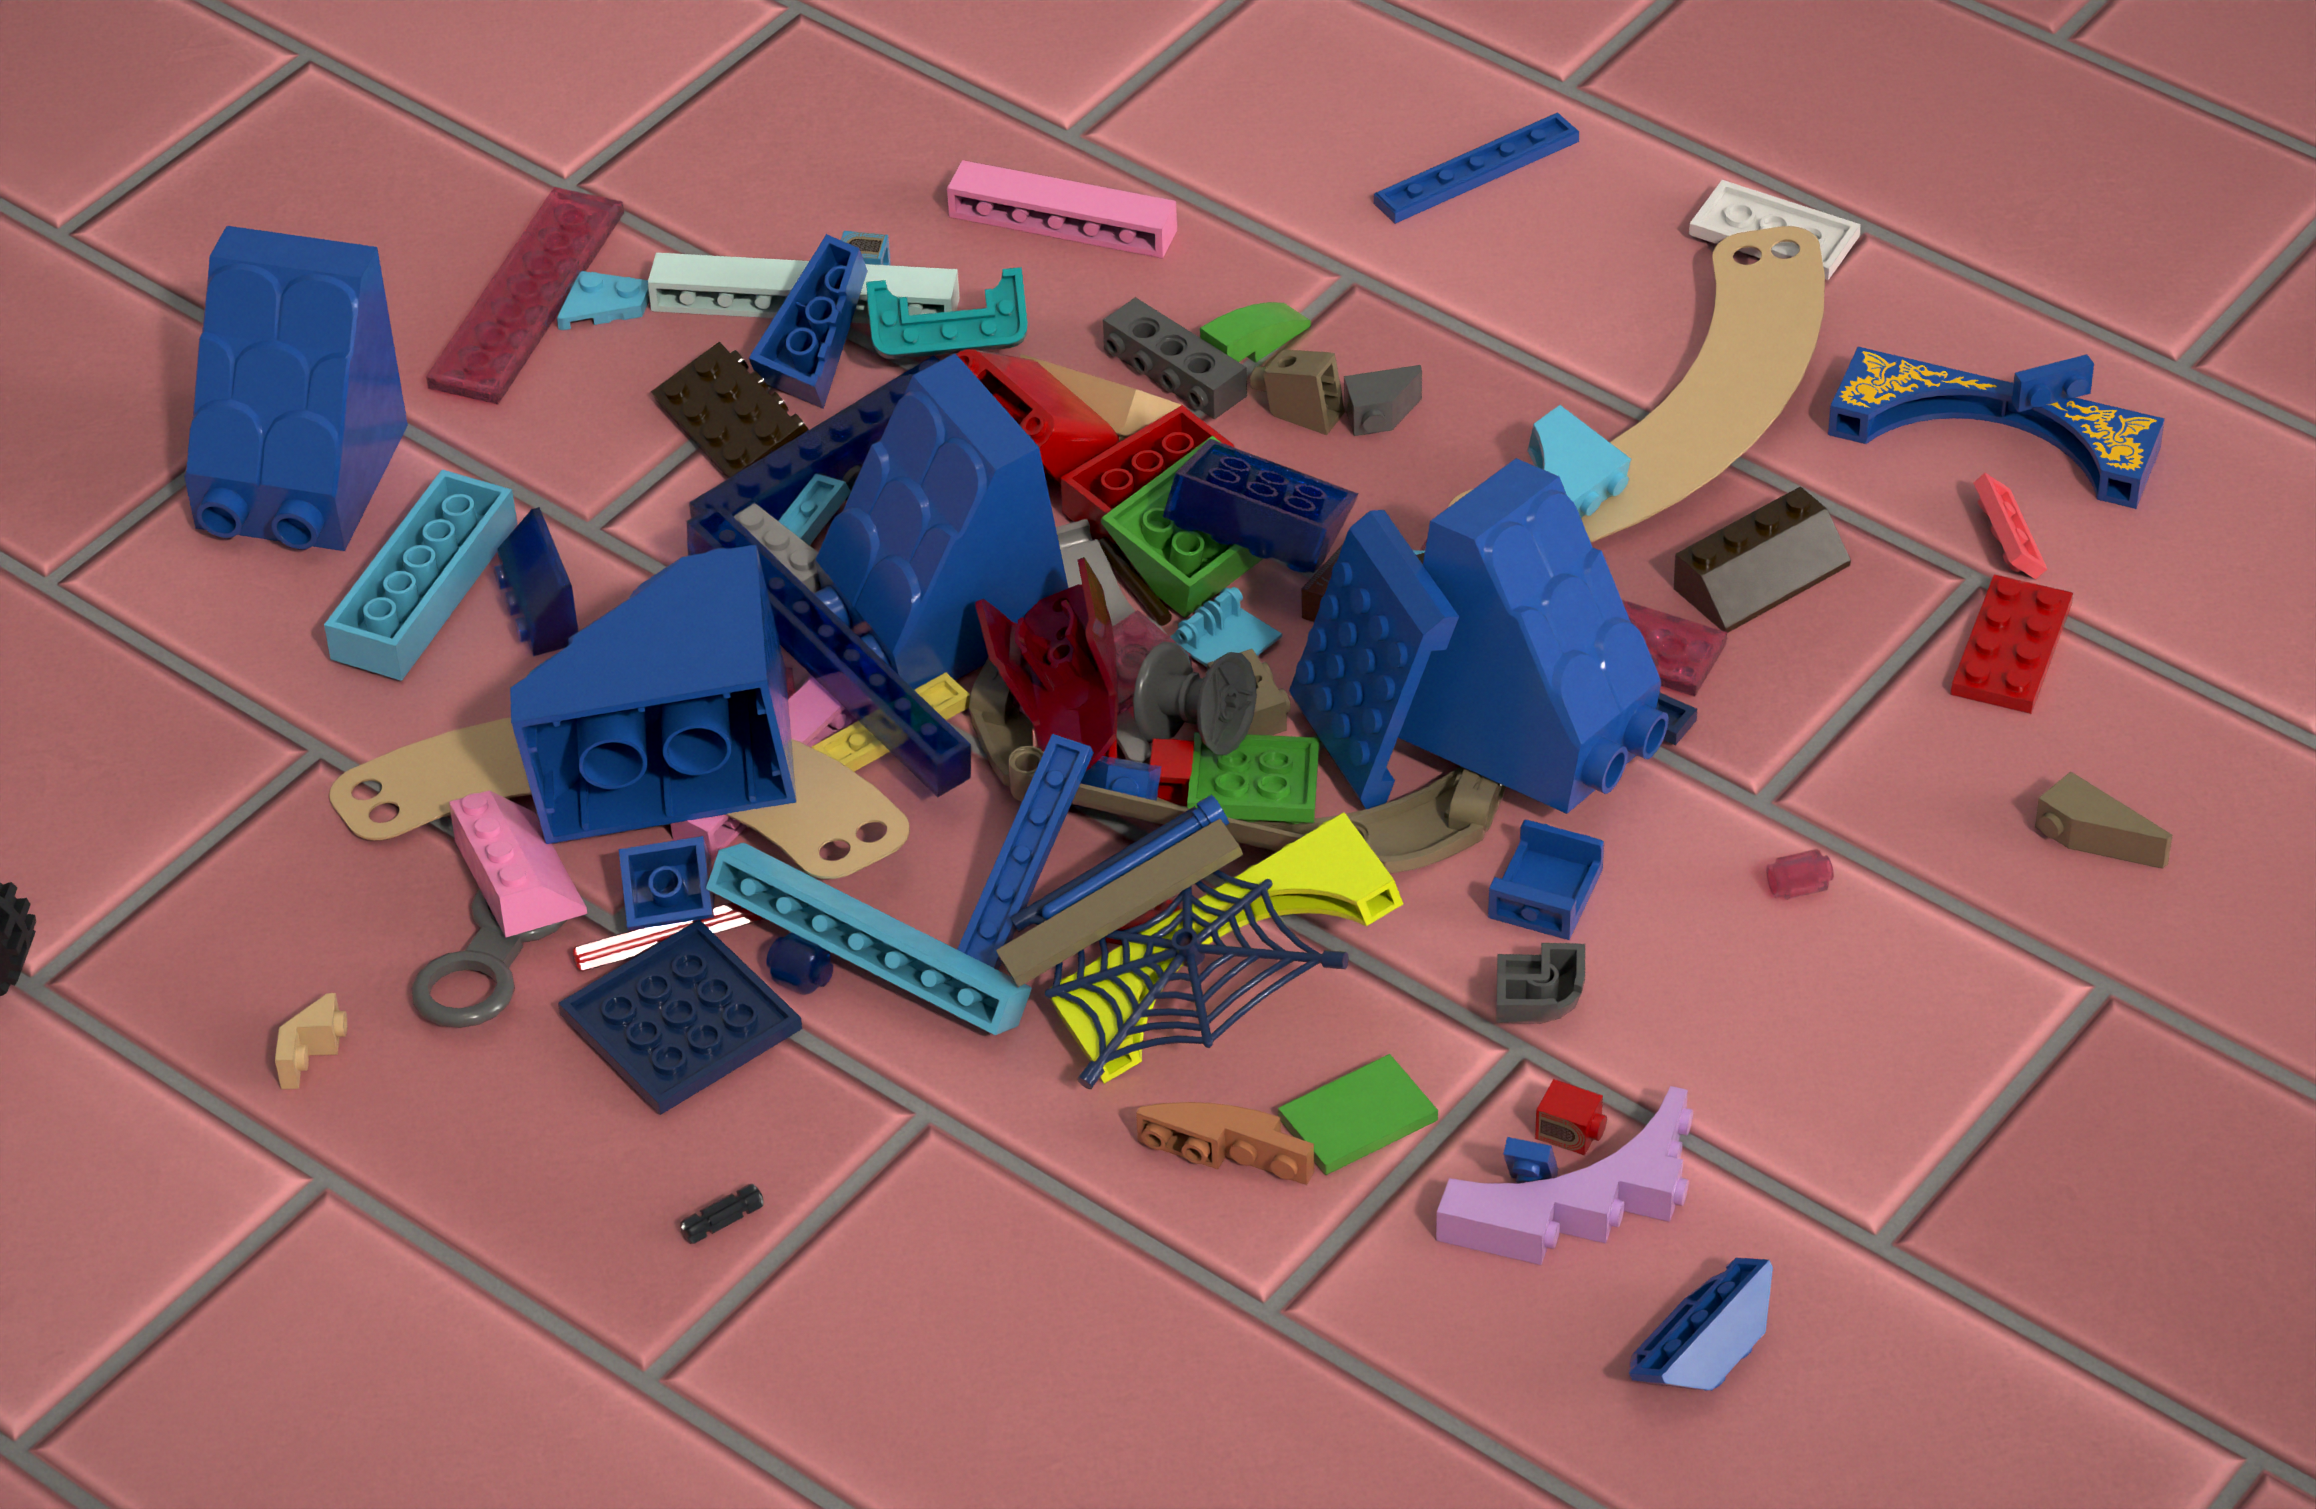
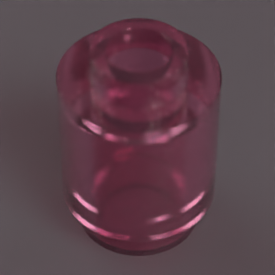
(1799, 874)

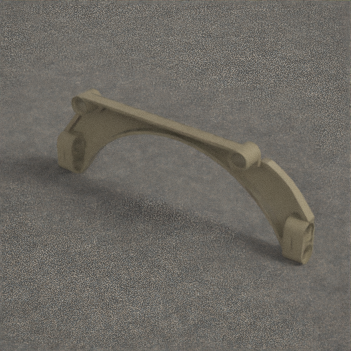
(1401, 833)

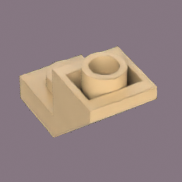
(309, 1033)

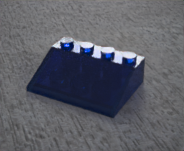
(1258, 505)

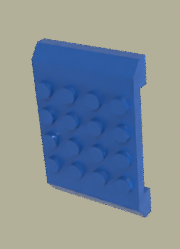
(1370, 652)

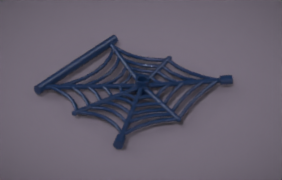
(1187, 951)

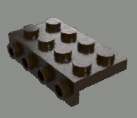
(728, 410)

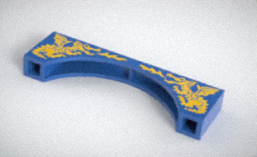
(1891, 391)

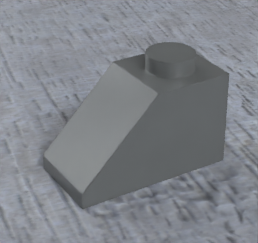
(1381, 398)

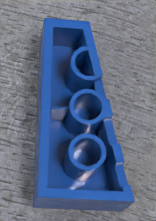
(812, 324)

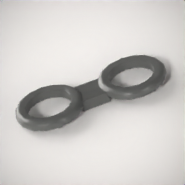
(486, 953)

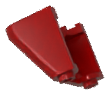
(1058, 419)

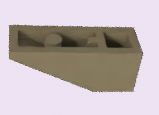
(2099, 824)

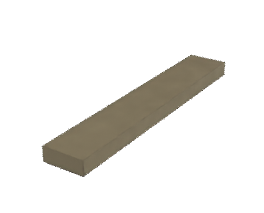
(1119, 902)

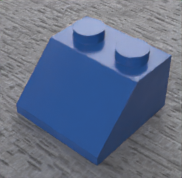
(666, 883)

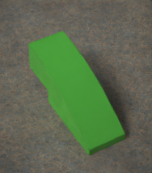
(1254, 330)

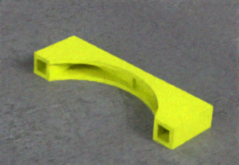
(1318, 874)

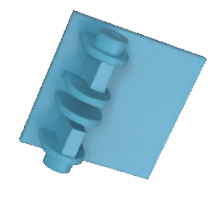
(1223, 628)

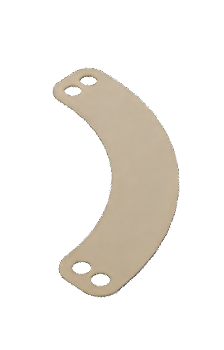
(1737, 386)
(486, 757)

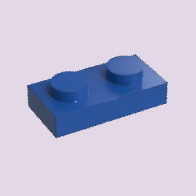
(2052, 383)
(1529, 1160)

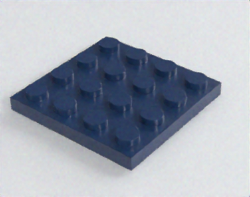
(680, 1016)

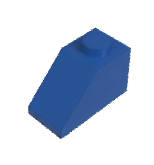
(1124, 777)

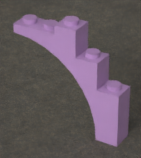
(1586, 1203)

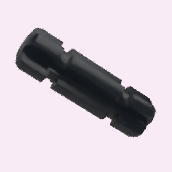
(721, 1213)

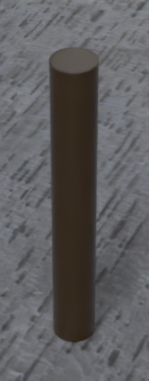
(1135, 582)

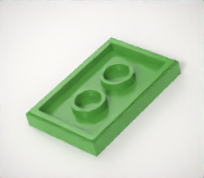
(1358, 1113)

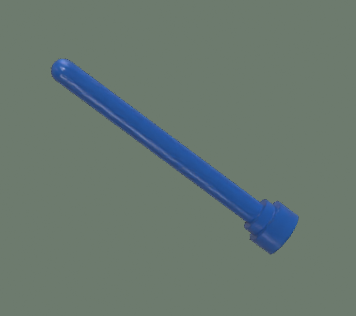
(1206, 813)

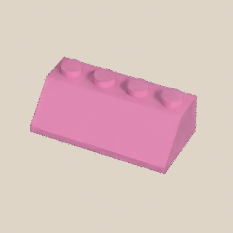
(513, 863)

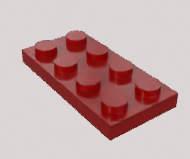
(2012, 644)

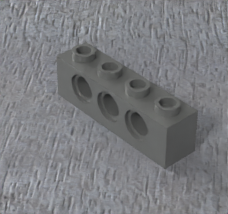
(1175, 358)

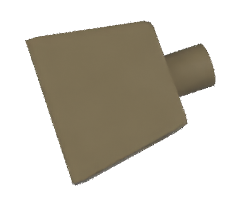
(1302, 388)

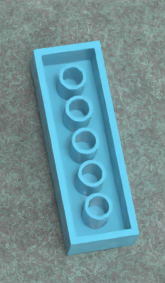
(420, 575)

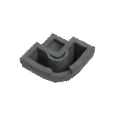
(1540, 986)

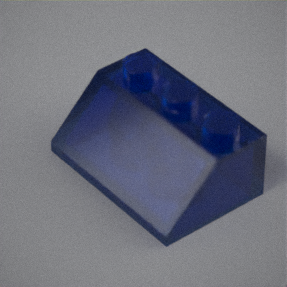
(536, 586)

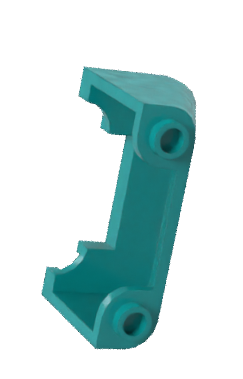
(903, 335)

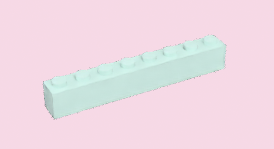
(761, 285)

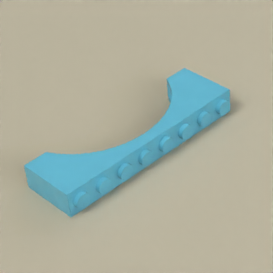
(1581, 458)

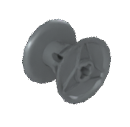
(1172, 694)

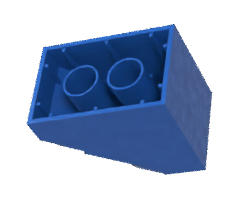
(292, 390)
(937, 520)
(1543, 664)
(662, 706)

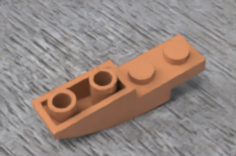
(1215, 1131)

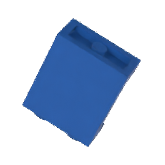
(1547, 880)

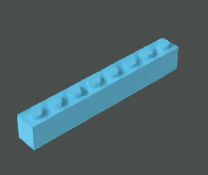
(869, 938)

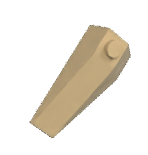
(1119, 405)

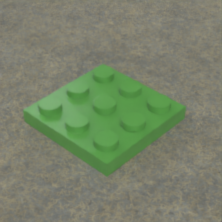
(1260, 779)

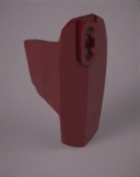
(1060, 663)

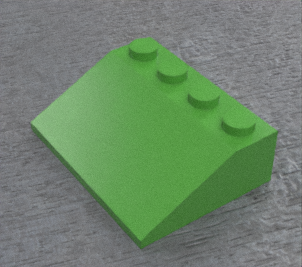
(1176, 563)

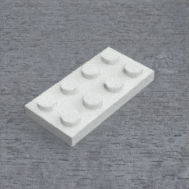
(1741, 209)

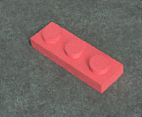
(2009, 527)

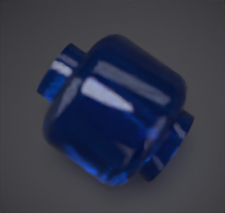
(799, 964)

